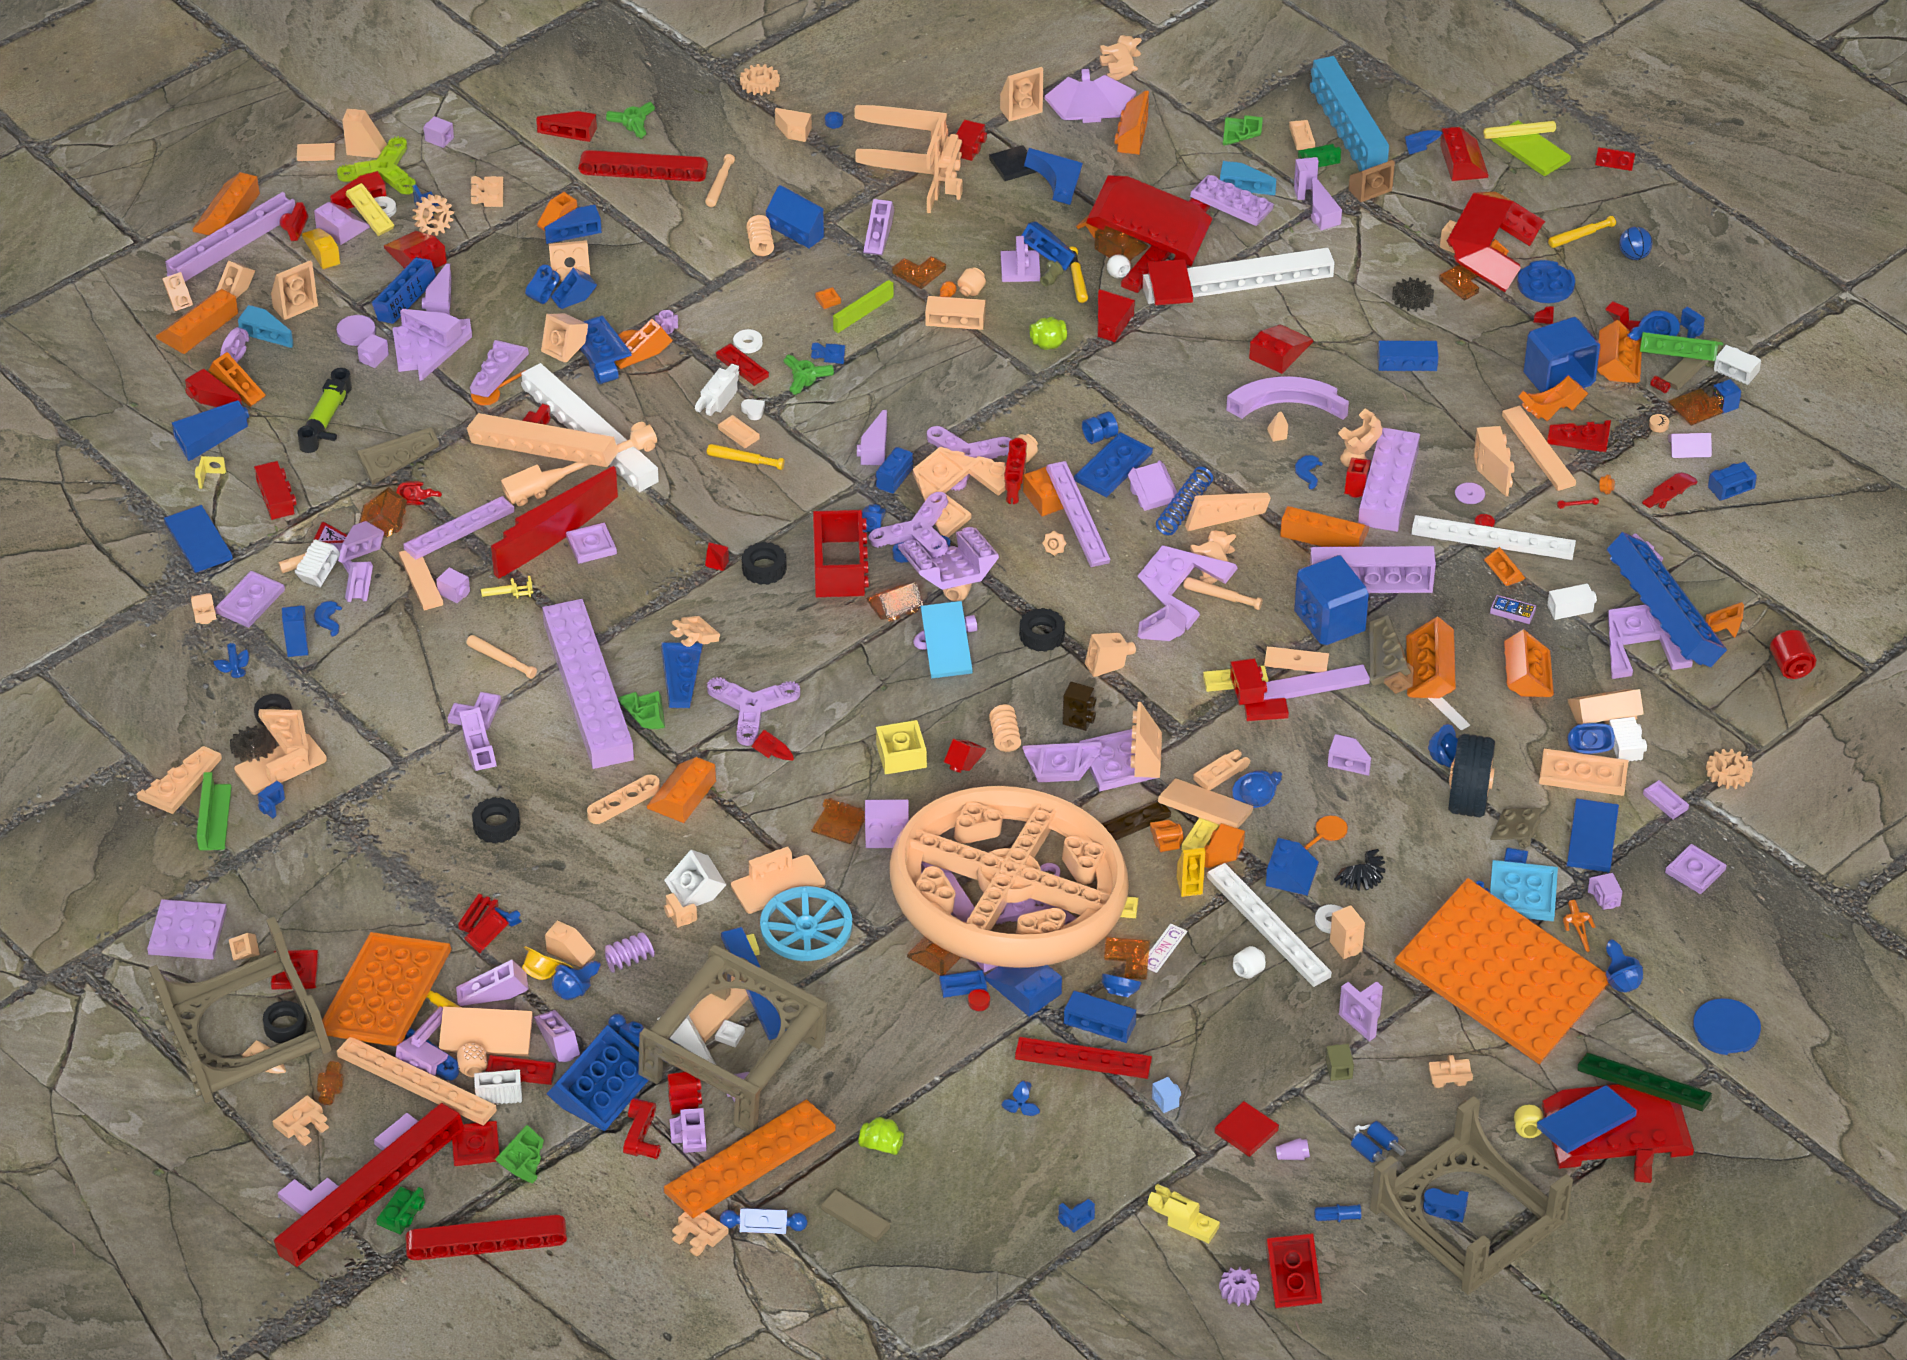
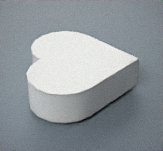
(753, 408)

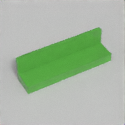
(1679, 346)
(213, 814)

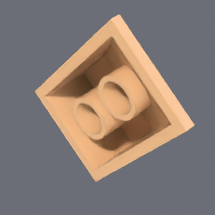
(1022, 94)
(294, 291)

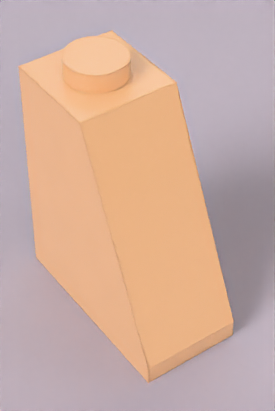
(361, 135)

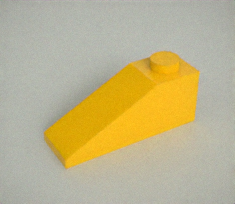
(322, 247)
(1191, 872)

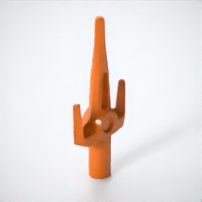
(1577, 920)

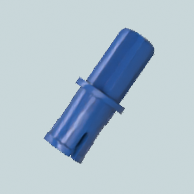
(1338, 1213)

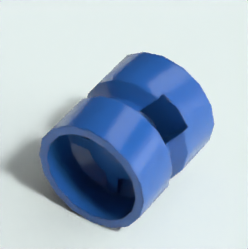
(1101, 427)

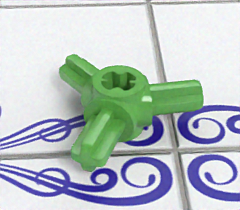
(632, 118)
(805, 372)

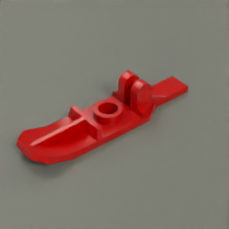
(1669, 489)

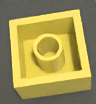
(901, 747)

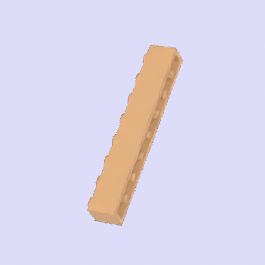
(542, 440)

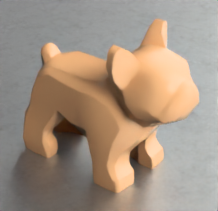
(1120, 57)
(1362, 438)
(1217, 548)

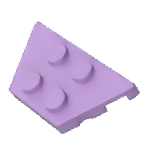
(1061, 761)

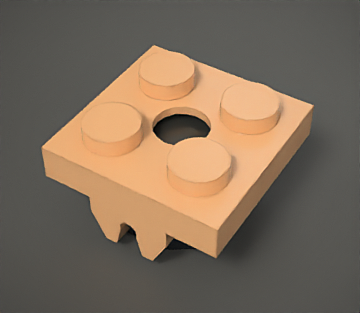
(569, 255)

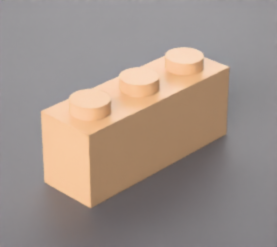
(955, 312)

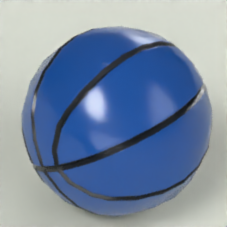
(1635, 243)

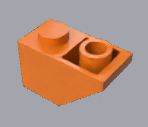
(556, 209)
(1224, 846)

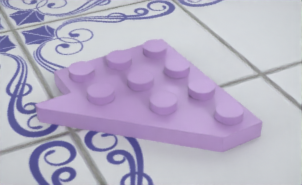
(422, 353)

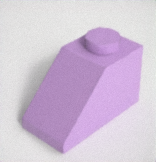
(1162, 625)
(1349, 755)

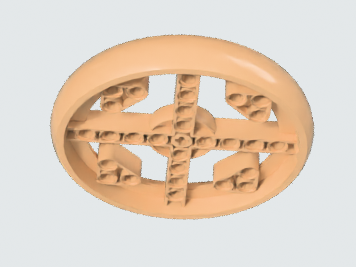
(1009, 876)

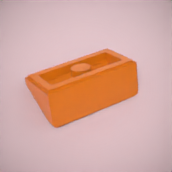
(1504, 567)

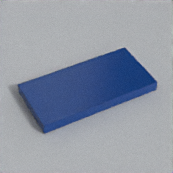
(1113, 464)
(198, 538)
(1592, 835)
(1586, 1119)

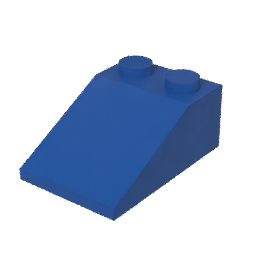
(1027, 987)

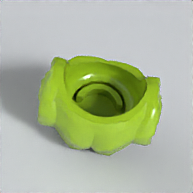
(1048, 333)
(881, 1135)

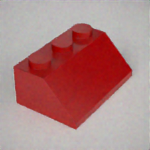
(1462, 155)

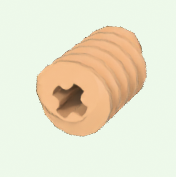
(760, 235)
(1005, 728)

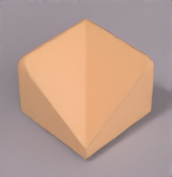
(1278, 428)
(244, 946)

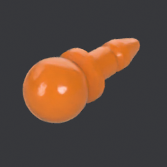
(947, 289)

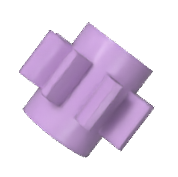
(667, 321)

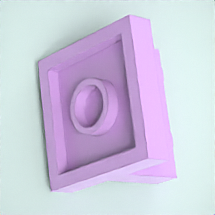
(1020, 264)
(1361, 1008)

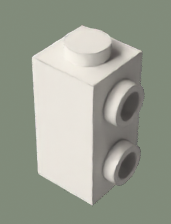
(1571, 601)

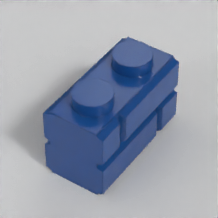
(894, 470)
(1732, 480)

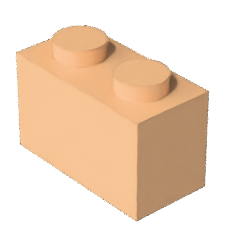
(1347, 932)

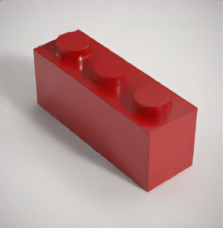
(275, 490)

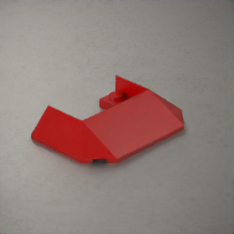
(1478, 226)

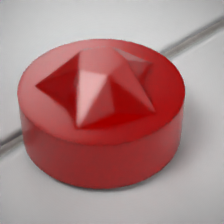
(1484, 520)

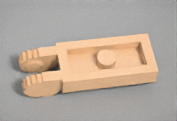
(1221, 770)

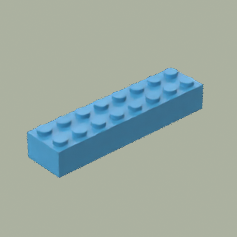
(1348, 114)

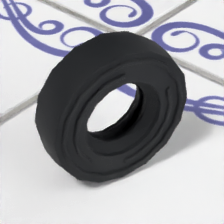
(271, 700)

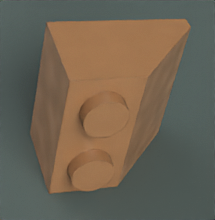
(1372, 181)

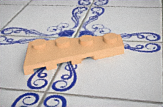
(1218, 509)
(181, 781)

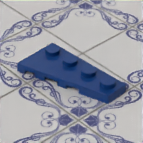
(680, 672)

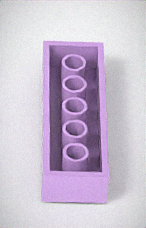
(1389, 479)
(1386, 568)

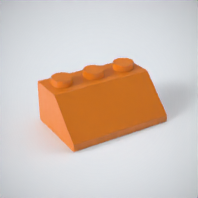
(1133, 124)
(1619, 354)
(1528, 666)
(684, 789)

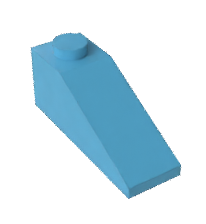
(1247, 178)
(265, 326)

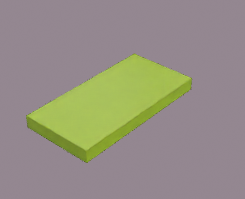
(1534, 151)

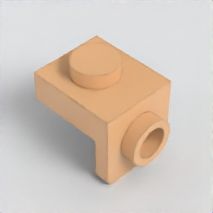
(203, 608)
(679, 914)

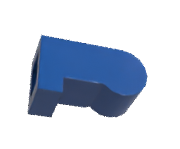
(1445, 1205)

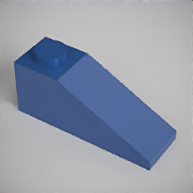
(575, 224)
(1047, 244)

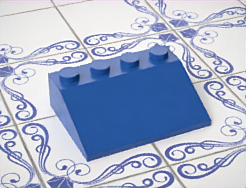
(600, 1080)

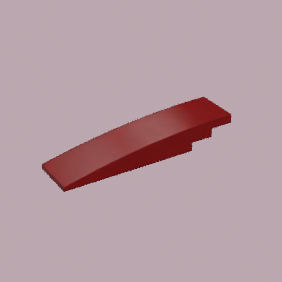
(550, 521)

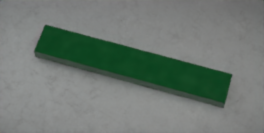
(1644, 1081)

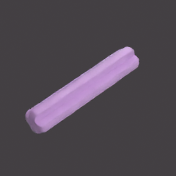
(427, 1028)

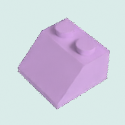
(339, 222)

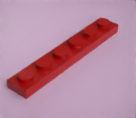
(1083, 1057)

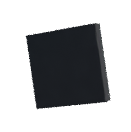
(1011, 163)

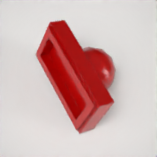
(294, 221)

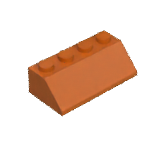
(229, 204)
(200, 321)
(1321, 529)
(1433, 658)

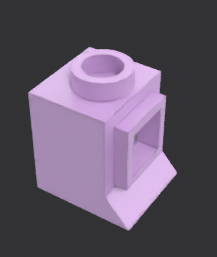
(1605, 890)

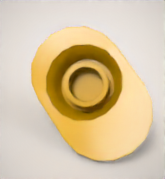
(540, 966)

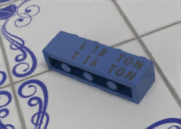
(404, 290)

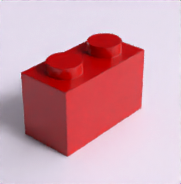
(972, 137)
(1247, 681)

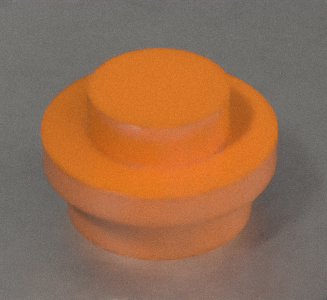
(1607, 484)

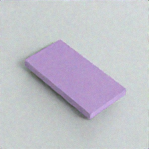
(1232, 200)

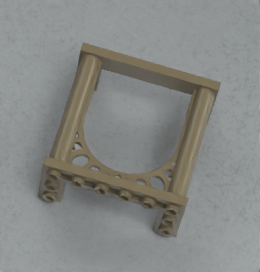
(716, 979)
(183, 997)
(1473, 1144)

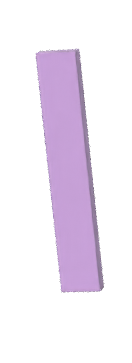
(1078, 514)
(458, 527)
(1317, 682)

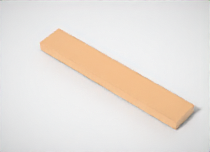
(1539, 448)

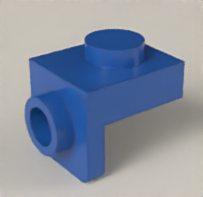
(1693, 322)
(874, 515)
(270, 798)

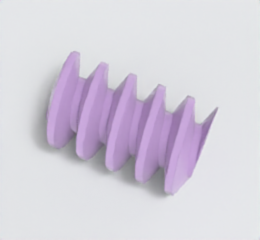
(628, 950)

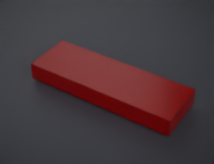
(747, 367)
(530, 1070)

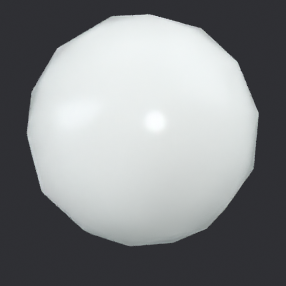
(1118, 266)

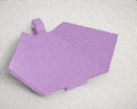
(1089, 99)

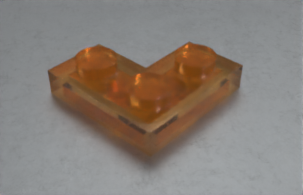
(919, 274)
(1459, 281)
(1133, 952)

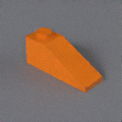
(645, 343)
(235, 378)

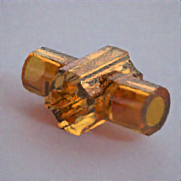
(330, 1083)

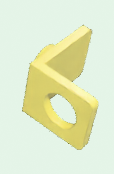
(204, 467)

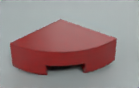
(1545, 316)

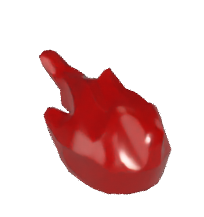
(413, 493)

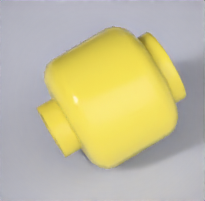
(1526, 1121)

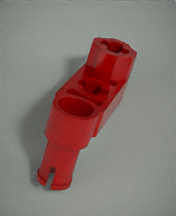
(1014, 477)
(643, 1115)

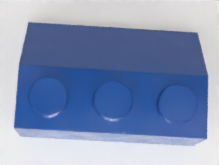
(796, 217)

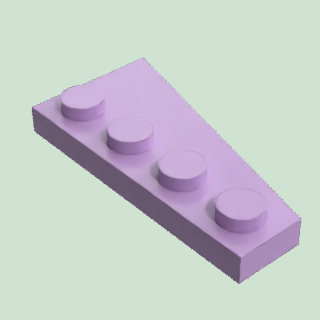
(497, 367)

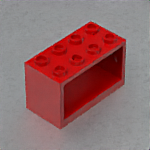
(840, 579)

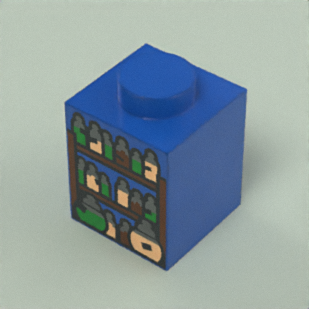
(1729, 395)

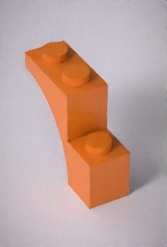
(1547, 403)

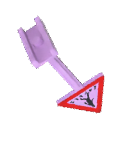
(358, 572)

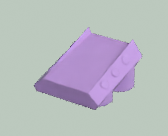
(1152, 485)

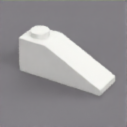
(690, 1039)

